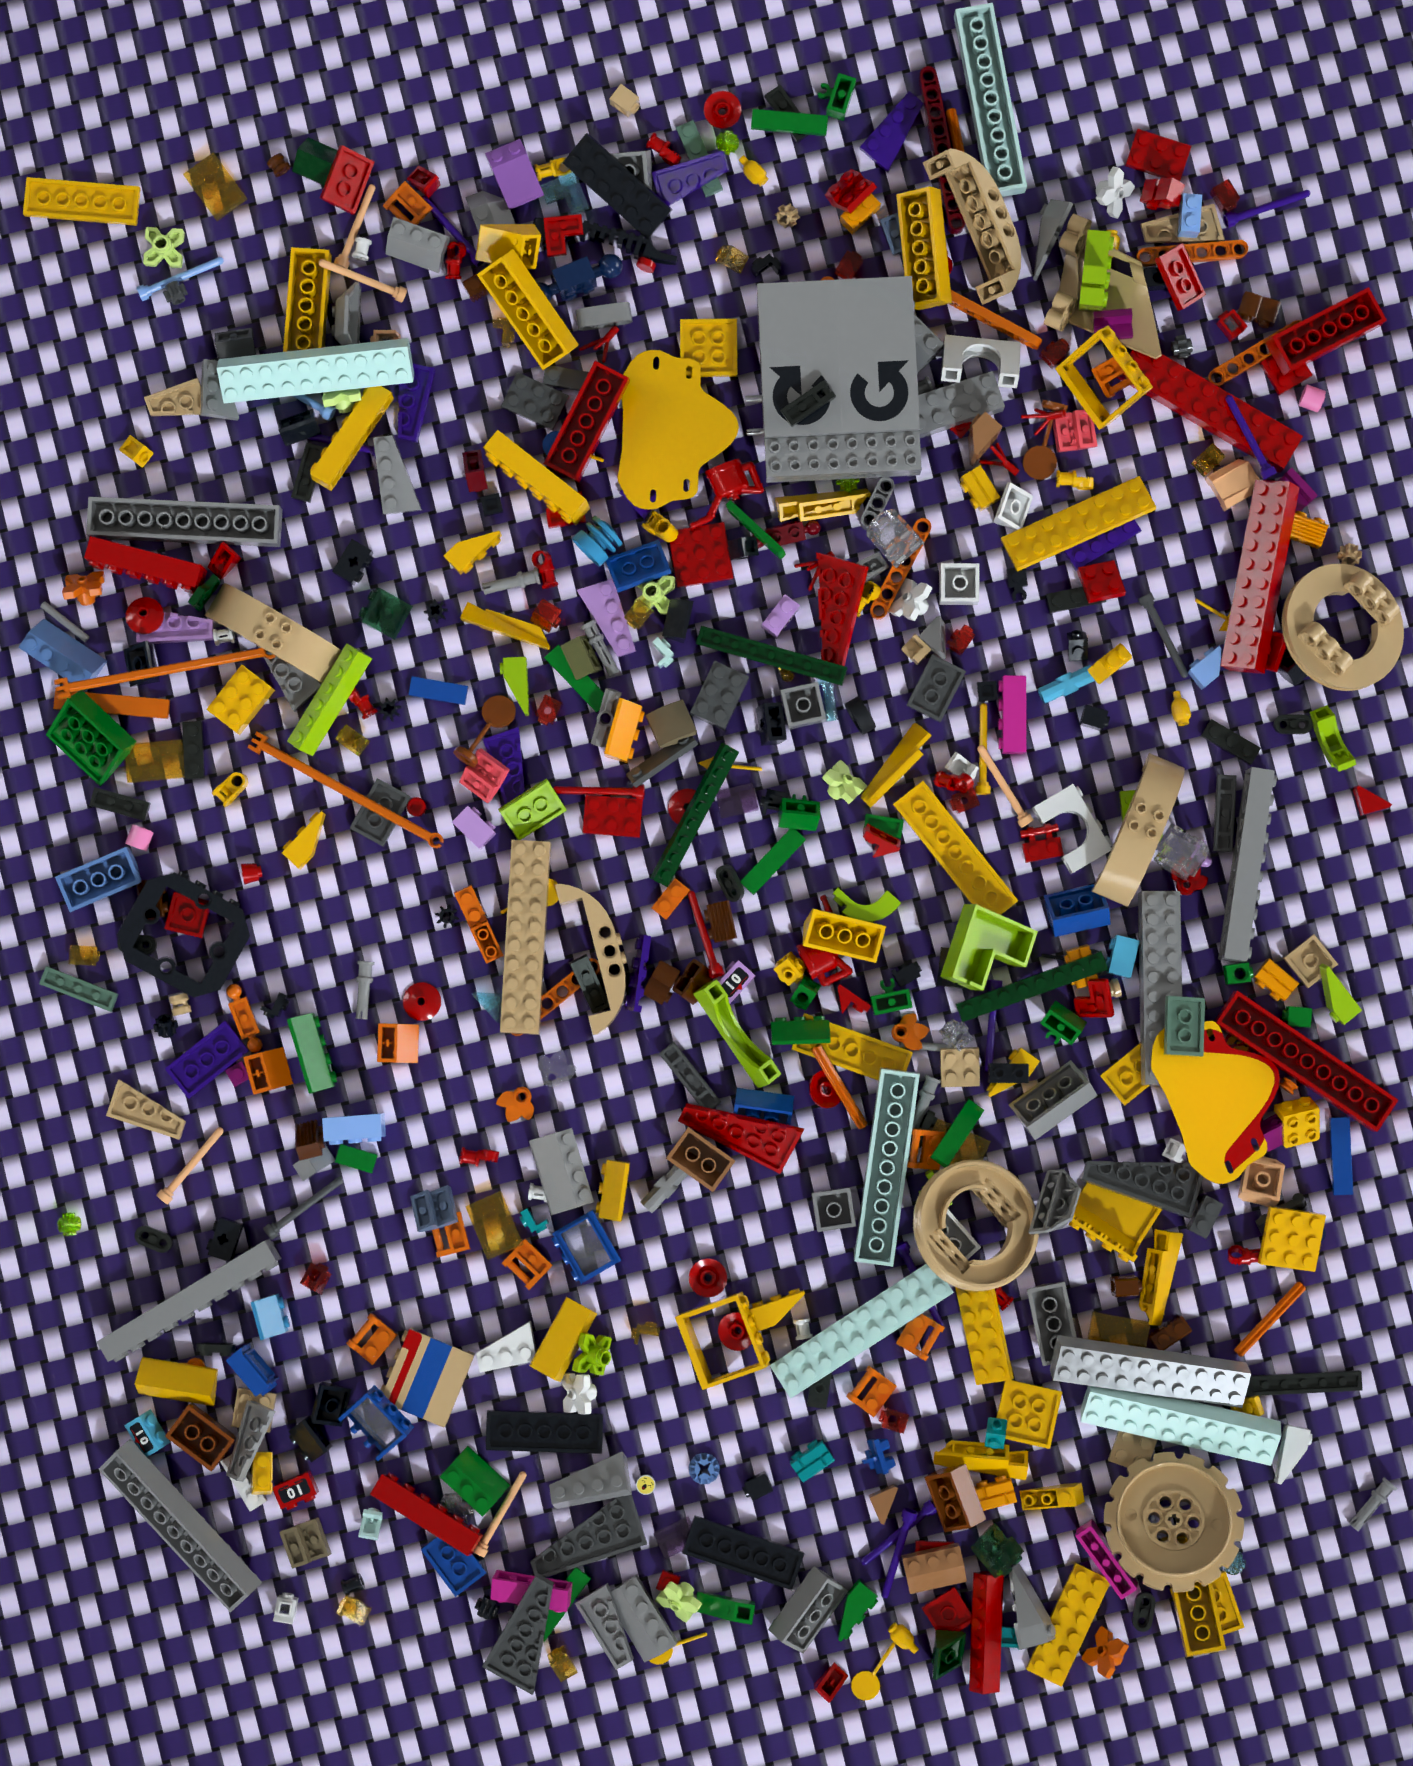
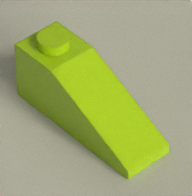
(516, 676)
(1337, 998)

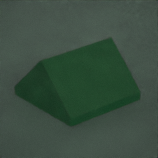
(314, 160)
(947, 1652)

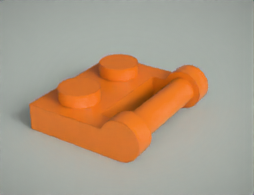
(411, 201)
(1108, 371)
(930, 1141)
(456, 1237)
(531, 1259)
(914, 1332)
(378, 1341)
(876, 1395)

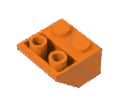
(398, 1043)
(268, 1070)

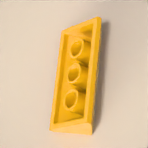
(843, 935)
(562, 1339)
(177, 1381)

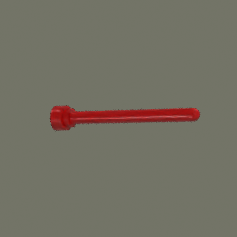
(638, 792)
(715, 969)

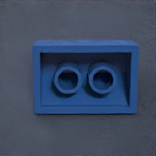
(1076, 910)
(764, 1105)

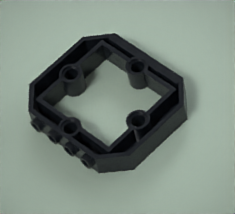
(220, 965)

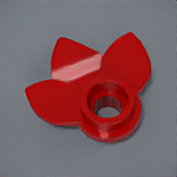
(1195, 883)

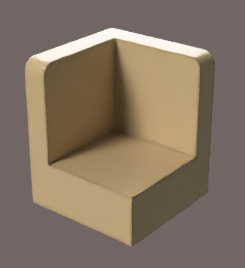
(916, 649)

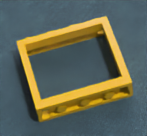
(1082, 390)
(696, 1354)

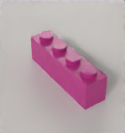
(1013, 714)
(1097, 1547)
(512, 1586)

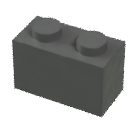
(1204, 1216)

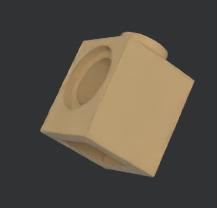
(625, 101)

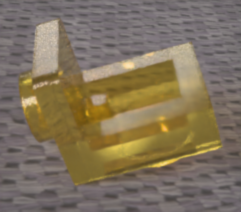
(731, 258)
(507, 335)
(1208, 460)
(352, 740)
(83, 955)
(648, 1328)
(354, 1609)

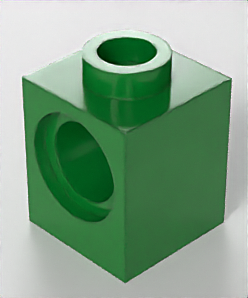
(1229, 975)
(808, 987)
(1297, 1016)

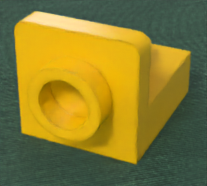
(136, 451)
(1251, 1405)

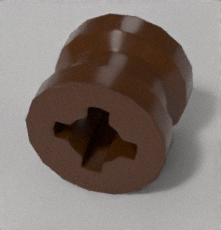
(278, 165)

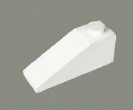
(1292, 1448)

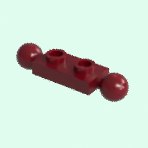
(791, 532)

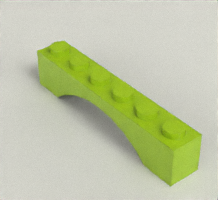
(717, 1007)

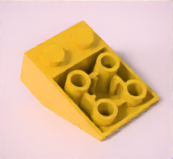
(499, 239)

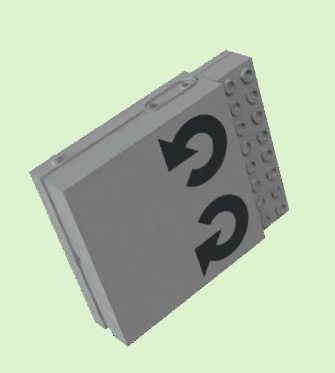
(865, 349)

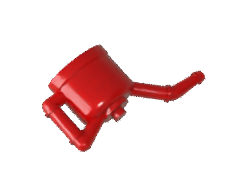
(729, 482)
(819, 961)

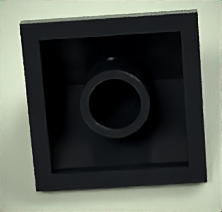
(299, 427)
(677, 619)
(141, 657)
(330, 1404)

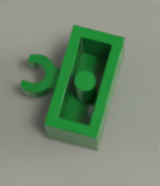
(839, 96)
(799, 813)
(891, 1000)
(1062, 1023)

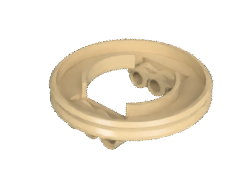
(1321, 654)
(1001, 1195)

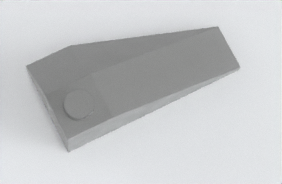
(639, 164)
(1051, 224)
(1033, 1621)

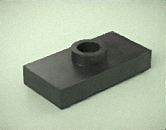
(819, 1393)

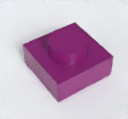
(237, 1074)

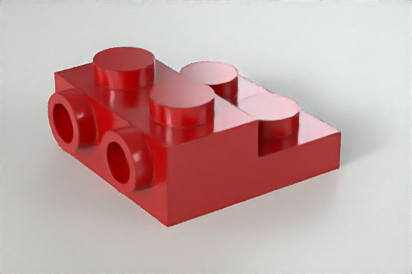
(850, 191)

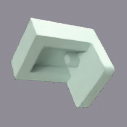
(663, 647)
(371, 1524)

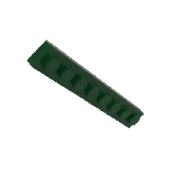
(772, 655)
(694, 814)
(1031, 986)

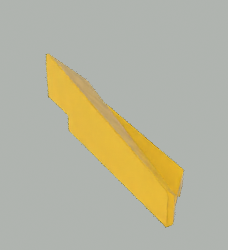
(820, 505)
(505, 625)
(897, 764)
(1158, 1274)
(984, 1459)

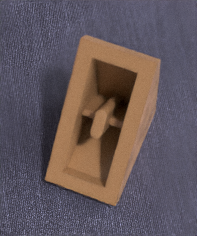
(882, 1501)

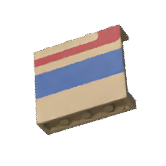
(427, 1377)

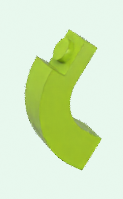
(1330, 740)
(874, 912)

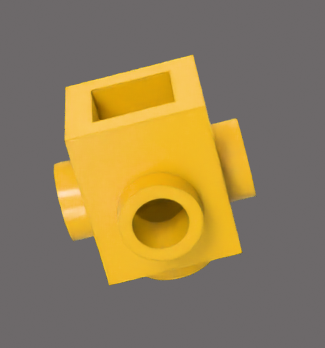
(790, 969)

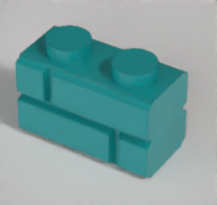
(811, 1460)

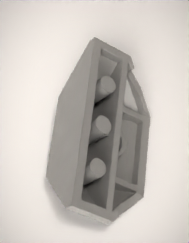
(489, 209)
(347, 316)
(1055, 1203)

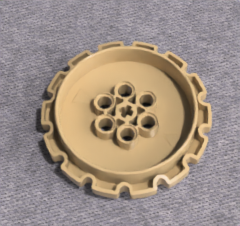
(1169, 1561)

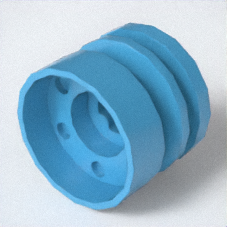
(597, 540)

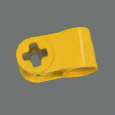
(660, 527)
(229, 789)

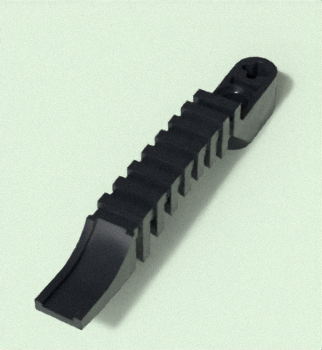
(603, 232)

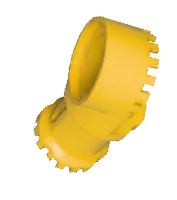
(550, 169)
(1071, 478)
(866, 597)

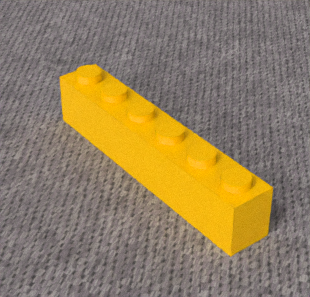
(351, 436)

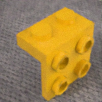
(1299, 1121)

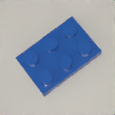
(638, 566)
(453, 1566)

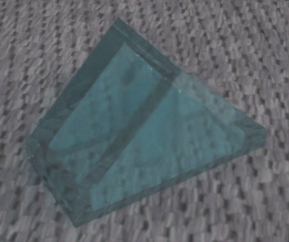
(491, 1003)

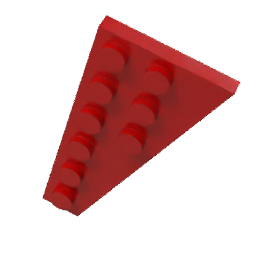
(838, 601)
(755, 1138)

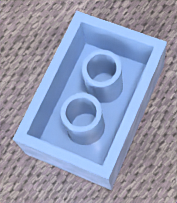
(354, 1128)

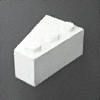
(511, 1350)

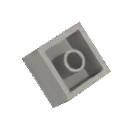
(803, 705)
(833, 1209)

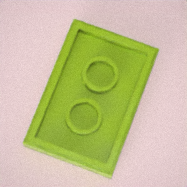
(532, 809)

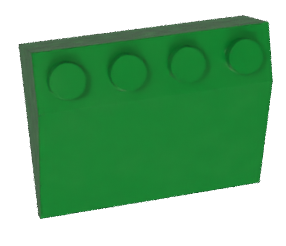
(90, 737)

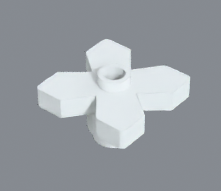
(1113, 190)
(912, 601)
(579, 1393)

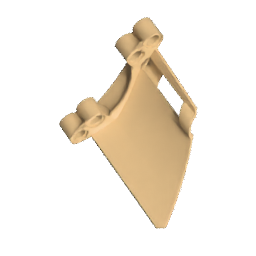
(1123, 292)

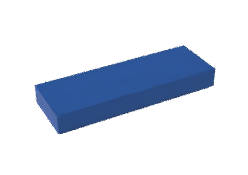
(438, 690)

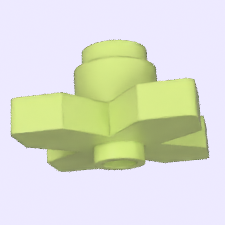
(156, 254)
(342, 399)
(661, 588)
(842, 783)
(679, 1599)

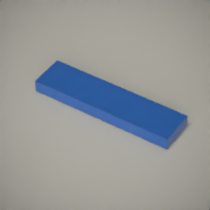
(1341, 1156)

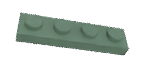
(695, 149)
(78, 989)

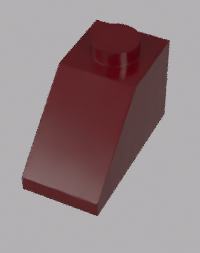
(475, 471)

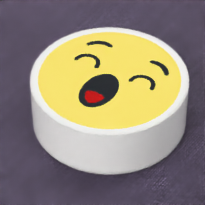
(645, 1484)

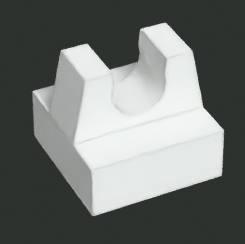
(1174, 1151)

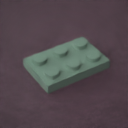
(1184, 1026)

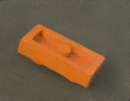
(670, 899)

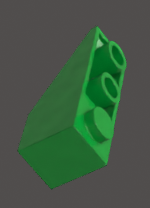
(857, 1602)
(726, 1607)

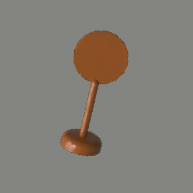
(1040, 460)
(496, 712)

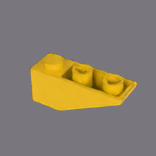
(466, 552)
(304, 845)
(1017, 1057)
(771, 1312)
(1052, 1496)

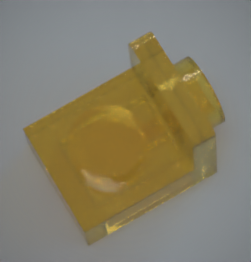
(638, 614)
(561, 1663)

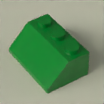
(800, 1031)
(475, 1481)

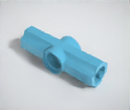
(1065, 685)

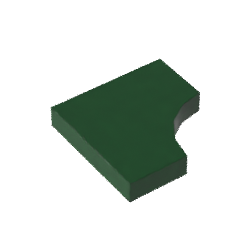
(204, 593)

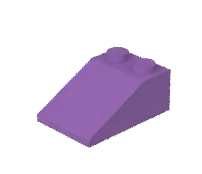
(514, 174)

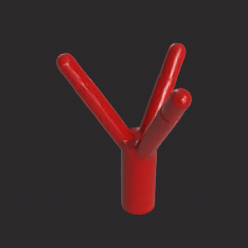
(606, 339)
(1043, 414)
(1005, 463)
(812, 564)

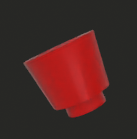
(251, 873)

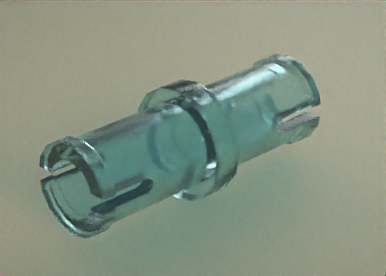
(829, 701)

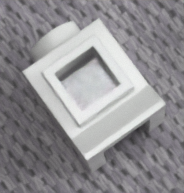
(286, 1608)

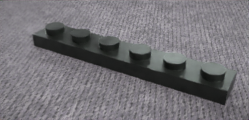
(1305, 1383)

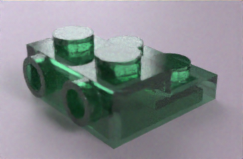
(384, 613)
(997, 1551)

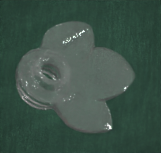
(558, 1066)
(455, 1504)

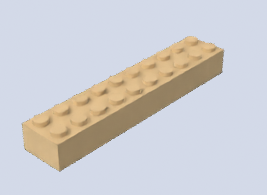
(525, 937)

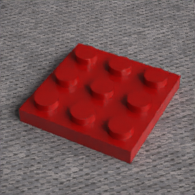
(701, 555)

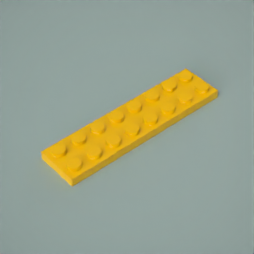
(1078, 523)
(954, 850)

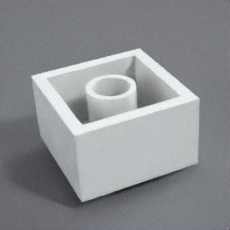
(959, 584)

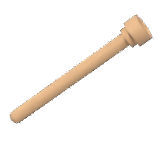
(343, 260)
(398, 292)
(1023, 817)
(167, 1193)
(481, 1548)

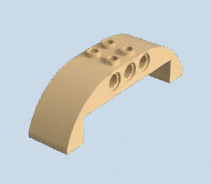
(984, 217)
(273, 632)
(1140, 830)
(614, 984)

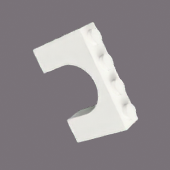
(1002, 353)
(1070, 801)

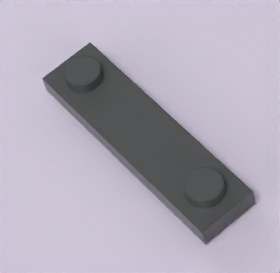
(564, 377)
(660, 760)
(1224, 813)
(689, 1076)

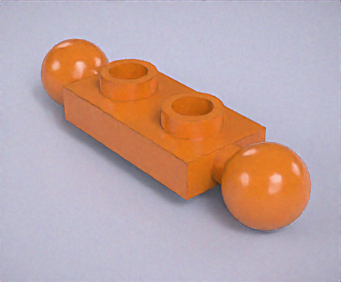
(244, 1018)

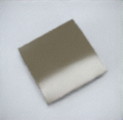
(671, 723)
(305, 1542)

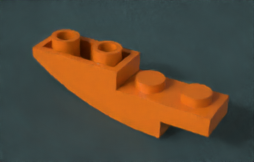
(478, 924)

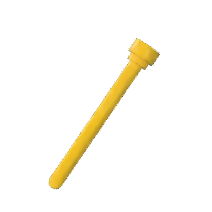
(983, 786)

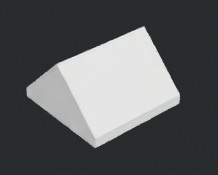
(1013, 507)

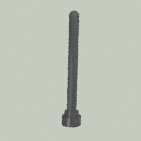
(1147, 602)
(273, 1229)

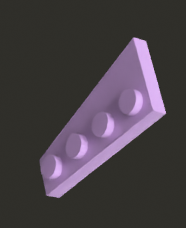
(606, 609)
(179, 629)

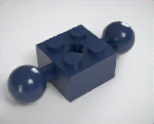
(580, 277)

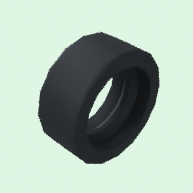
(860, 715)

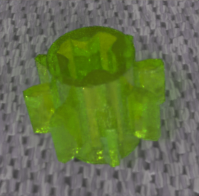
(727, 142)
(847, 484)
(69, 1224)

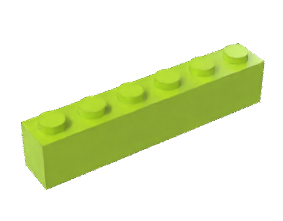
(329, 699)

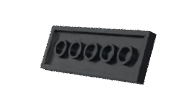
(617, 186)
(544, 1432)
(743, 1552)

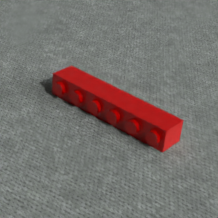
(426, 1514)
(986, 1633)

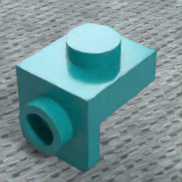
(528, 1220)
(995, 1433)
(1009, 1637)

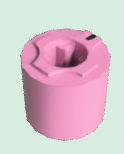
(1312, 398)
(139, 837)

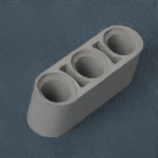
(603, 316)
(878, 494)

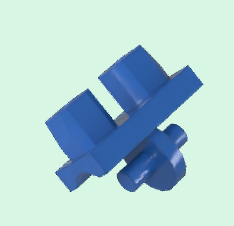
(875, 1456)

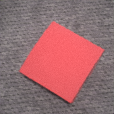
(1074, 432)
(485, 777)

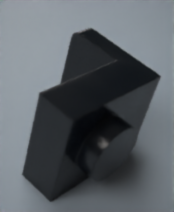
(763, 264)
(1077, 645)
(772, 800)
(280, 1005)

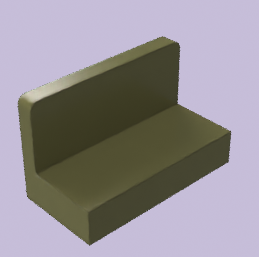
(581, 657)

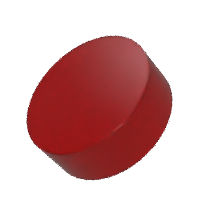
(646, 265)
(416, 807)

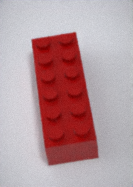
(1326, 331)
(586, 421)
(144, 564)

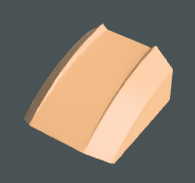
(1233, 483)
(1262, 1182)

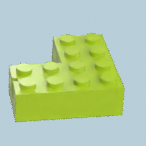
(1095, 274)
(981, 939)

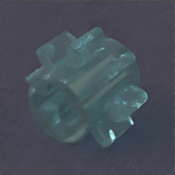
(1237, 1565)

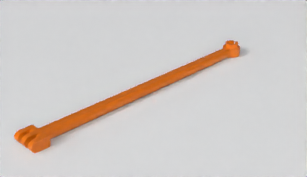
(157, 671)
(262, 745)

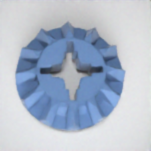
(704, 1458)

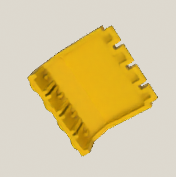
(1113, 1220)

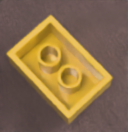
(240, 699)

